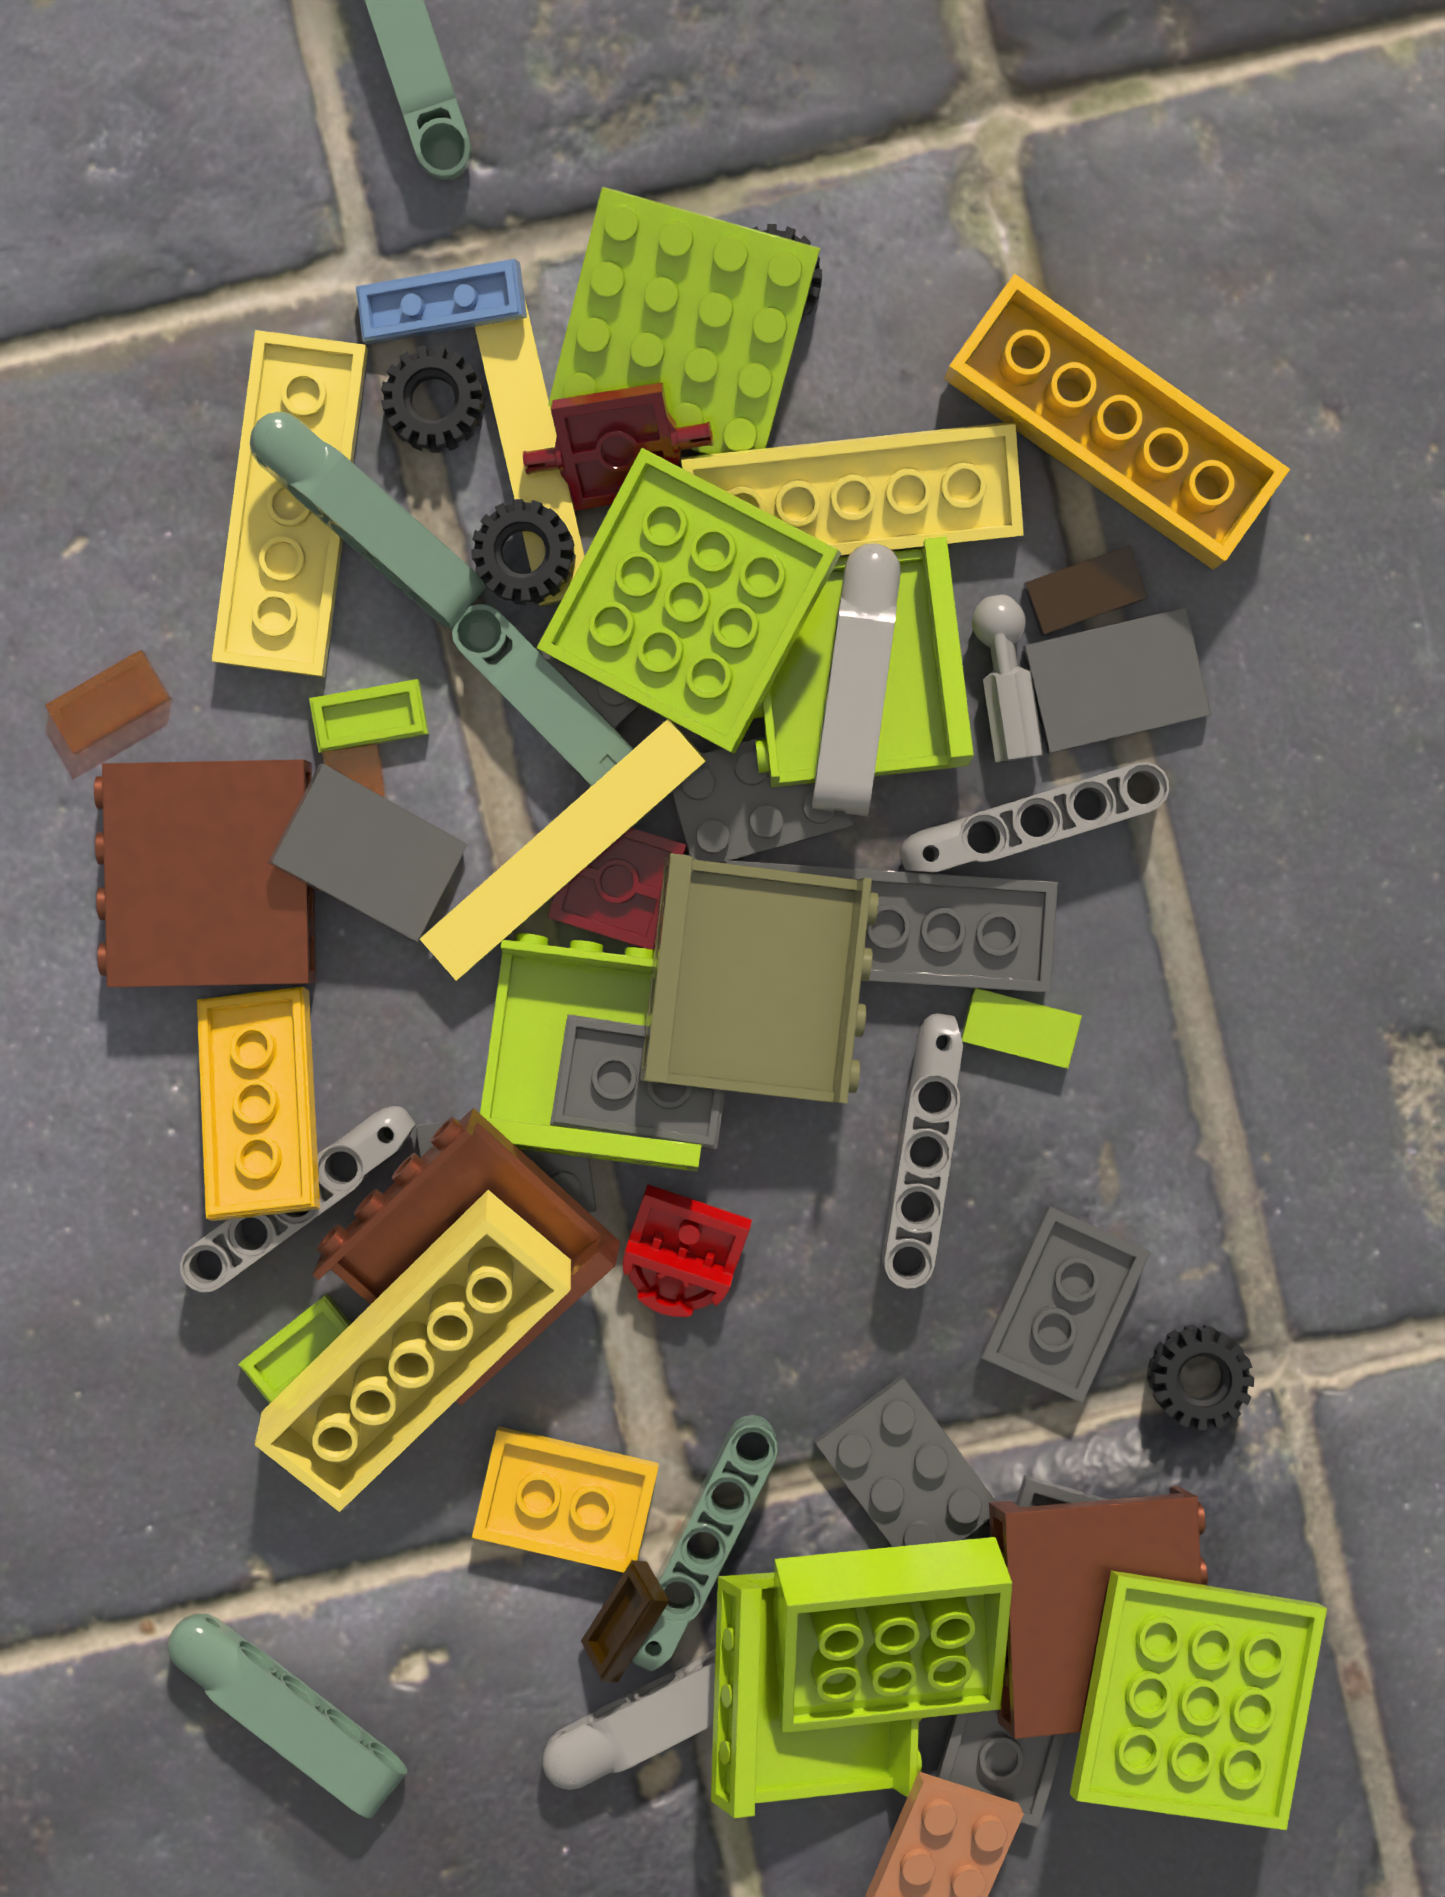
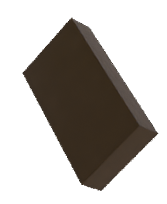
(1085, 590)
(624, 1621)

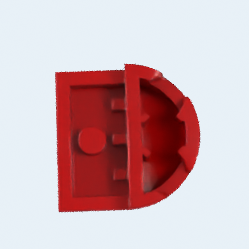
(682, 1252)

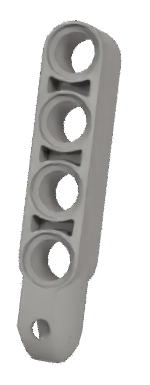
(857, 681)
(951, 842)
(928, 1066)
(363, 1142)
(633, 1726)

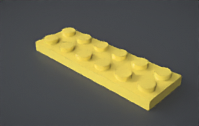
(882, 486)
(278, 553)

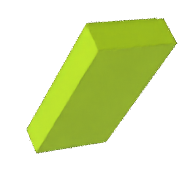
(369, 716)
(1020, 1028)
(294, 1347)

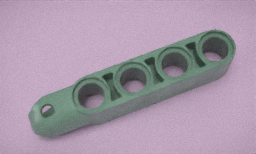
(422, 86)
(365, 517)
(539, 692)
(714, 1518)
(286, 1713)

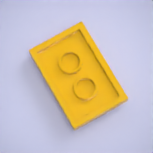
(565, 1499)

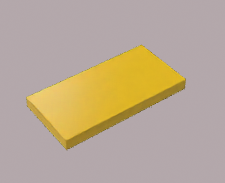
(258, 1104)

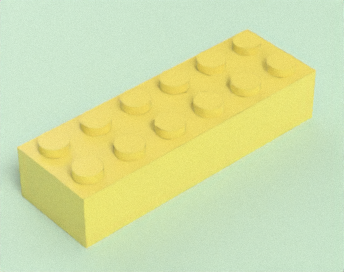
(414, 1351)

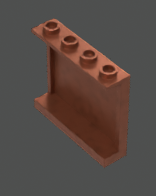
(192, 876)
(437, 1191)
(1059, 1589)

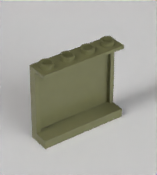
(758, 980)

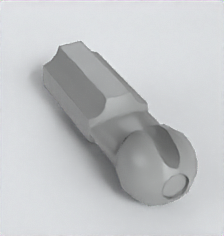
(1008, 688)

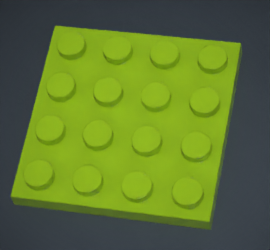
(690, 308)
(689, 600)
(1198, 1701)

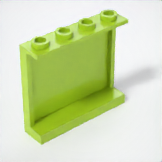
(925, 694)
(528, 1028)
(750, 1752)

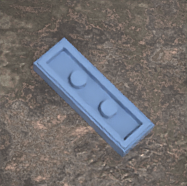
(441, 301)

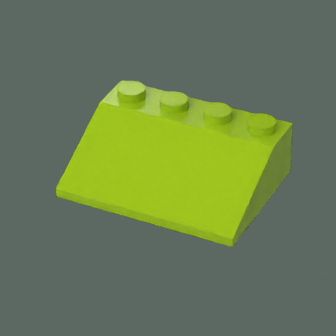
(890, 1633)

